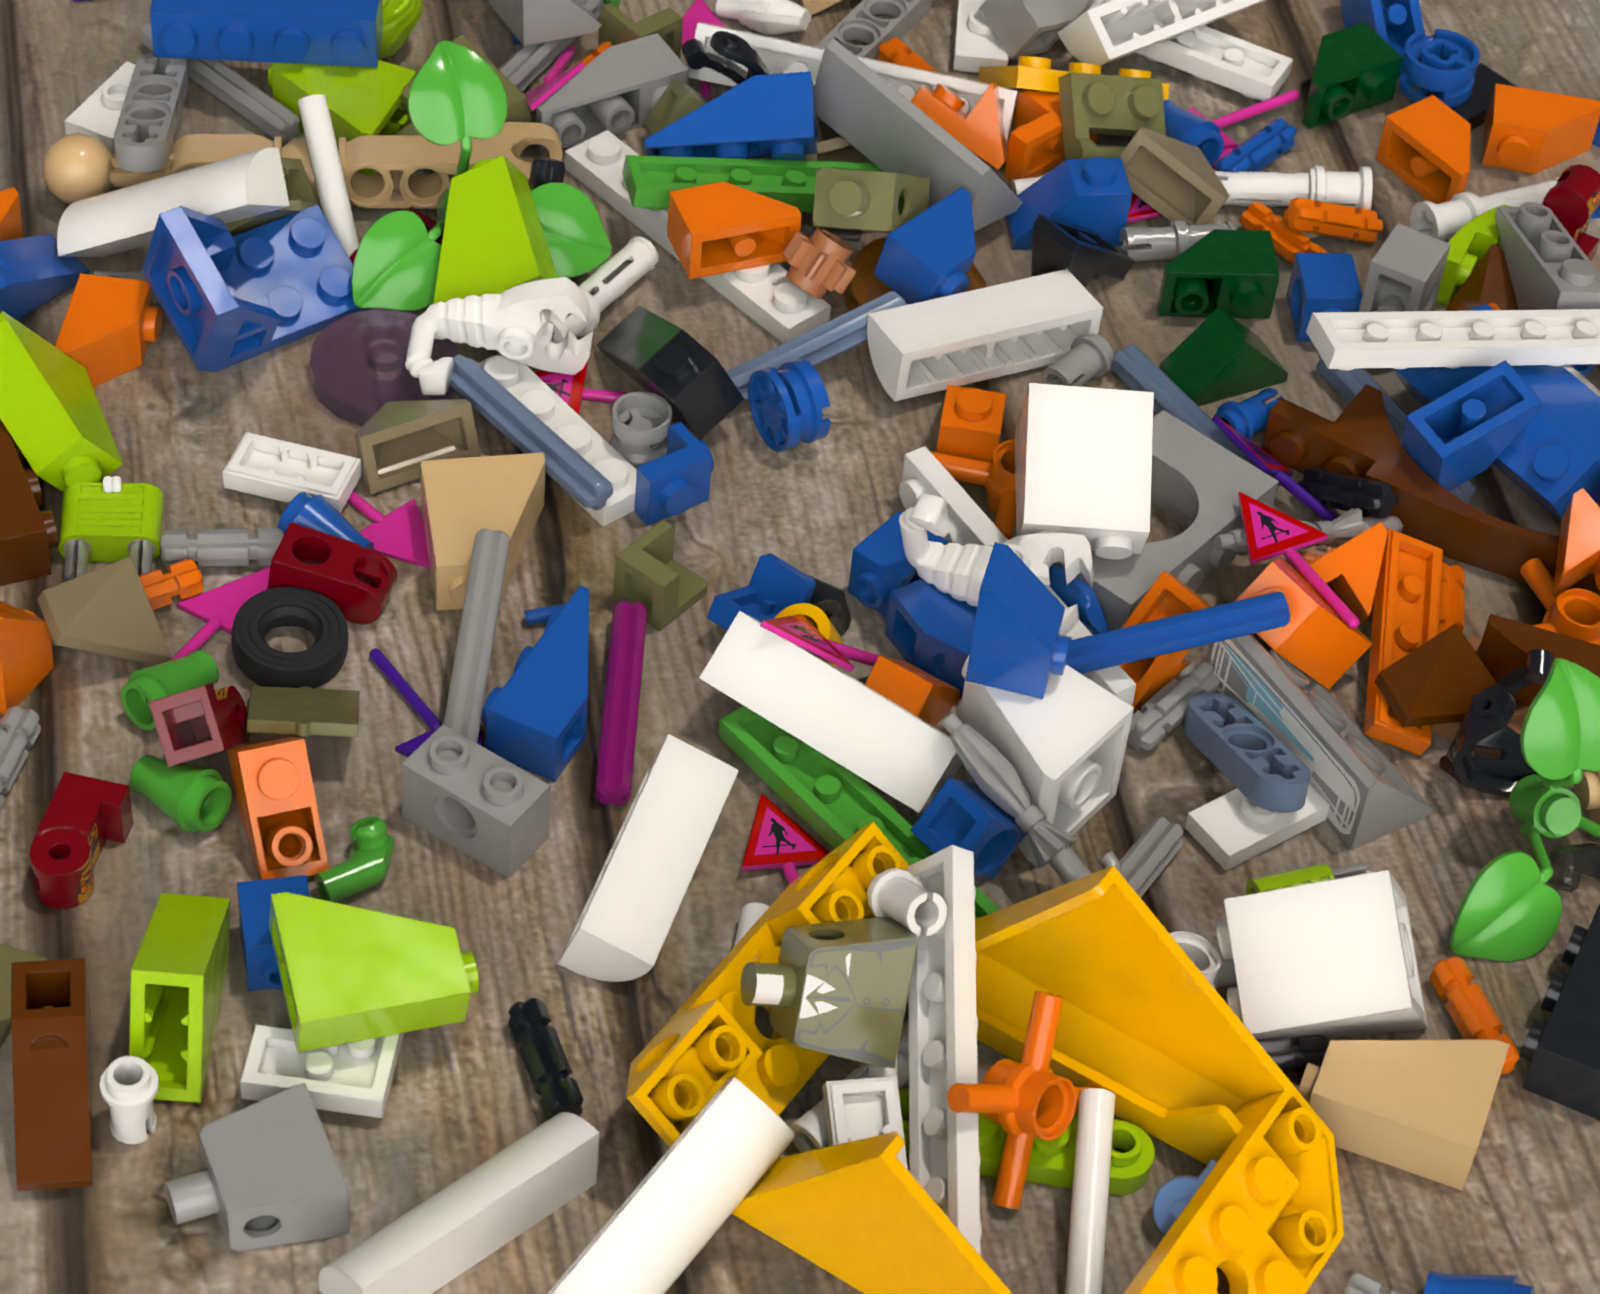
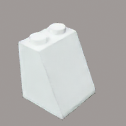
(1085, 466)
(1060, 745)
(1324, 959)

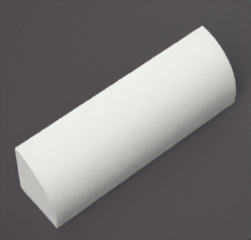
(1132, 25)
(128, 216)
(979, 333)
(832, 713)
(649, 864)
(682, 1198)
(472, 1214)

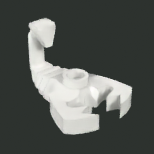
(504, 322)
(961, 568)

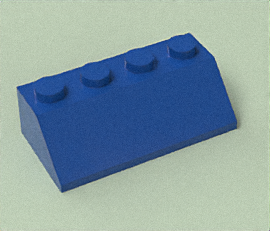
(1556, 448)

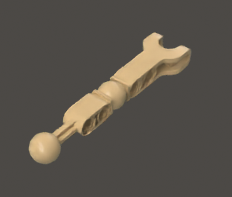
(83, 167)

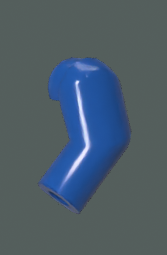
(1082, 594)

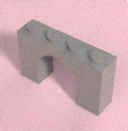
(1199, 489)

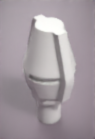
(766, 16)

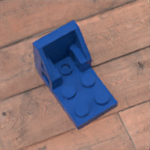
(249, 289)

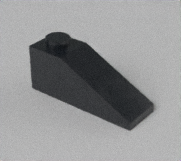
(674, 367)

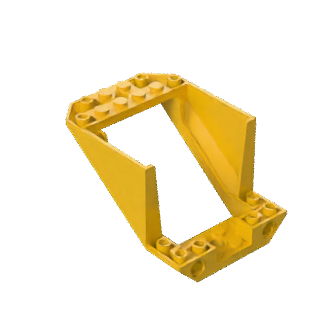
(1128, 1023)

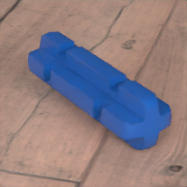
(1260, 148)

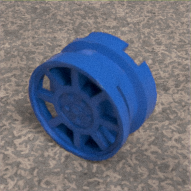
(1439, 66)
(790, 404)

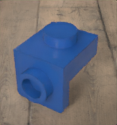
(674, 480)
(769, 592)

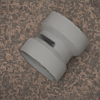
(640, 427)

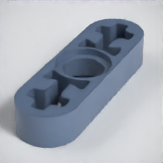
(1247, 752)

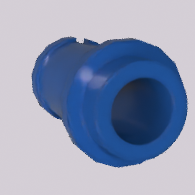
(1250, 414)

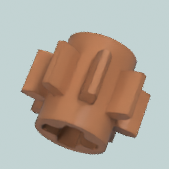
(819, 262)

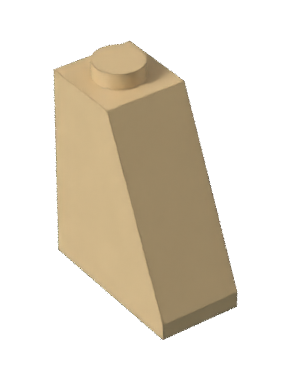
(474, 495)
(1408, 1101)

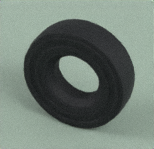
(289, 608)

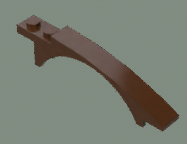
(1367, 447)

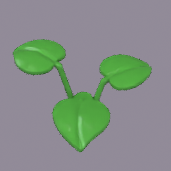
(448, 102)
(1508, 904)

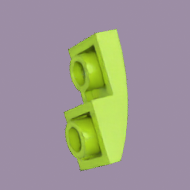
(1466, 251)

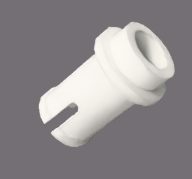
(900, 897)
(129, 1090)

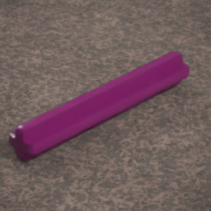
(621, 703)

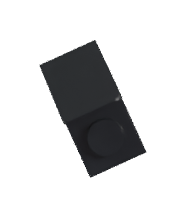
(1075, 248)

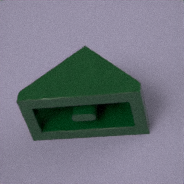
(1222, 361)

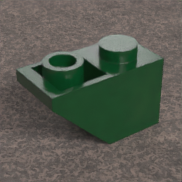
(1351, 75)
(1223, 271)

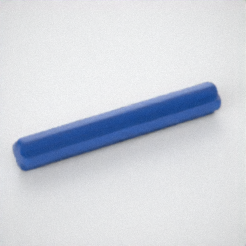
(1179, 632)

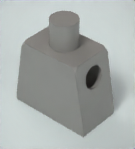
(266, 1176)

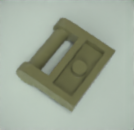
(1107, 108)

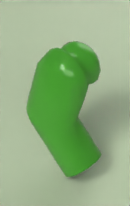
(365, 865)

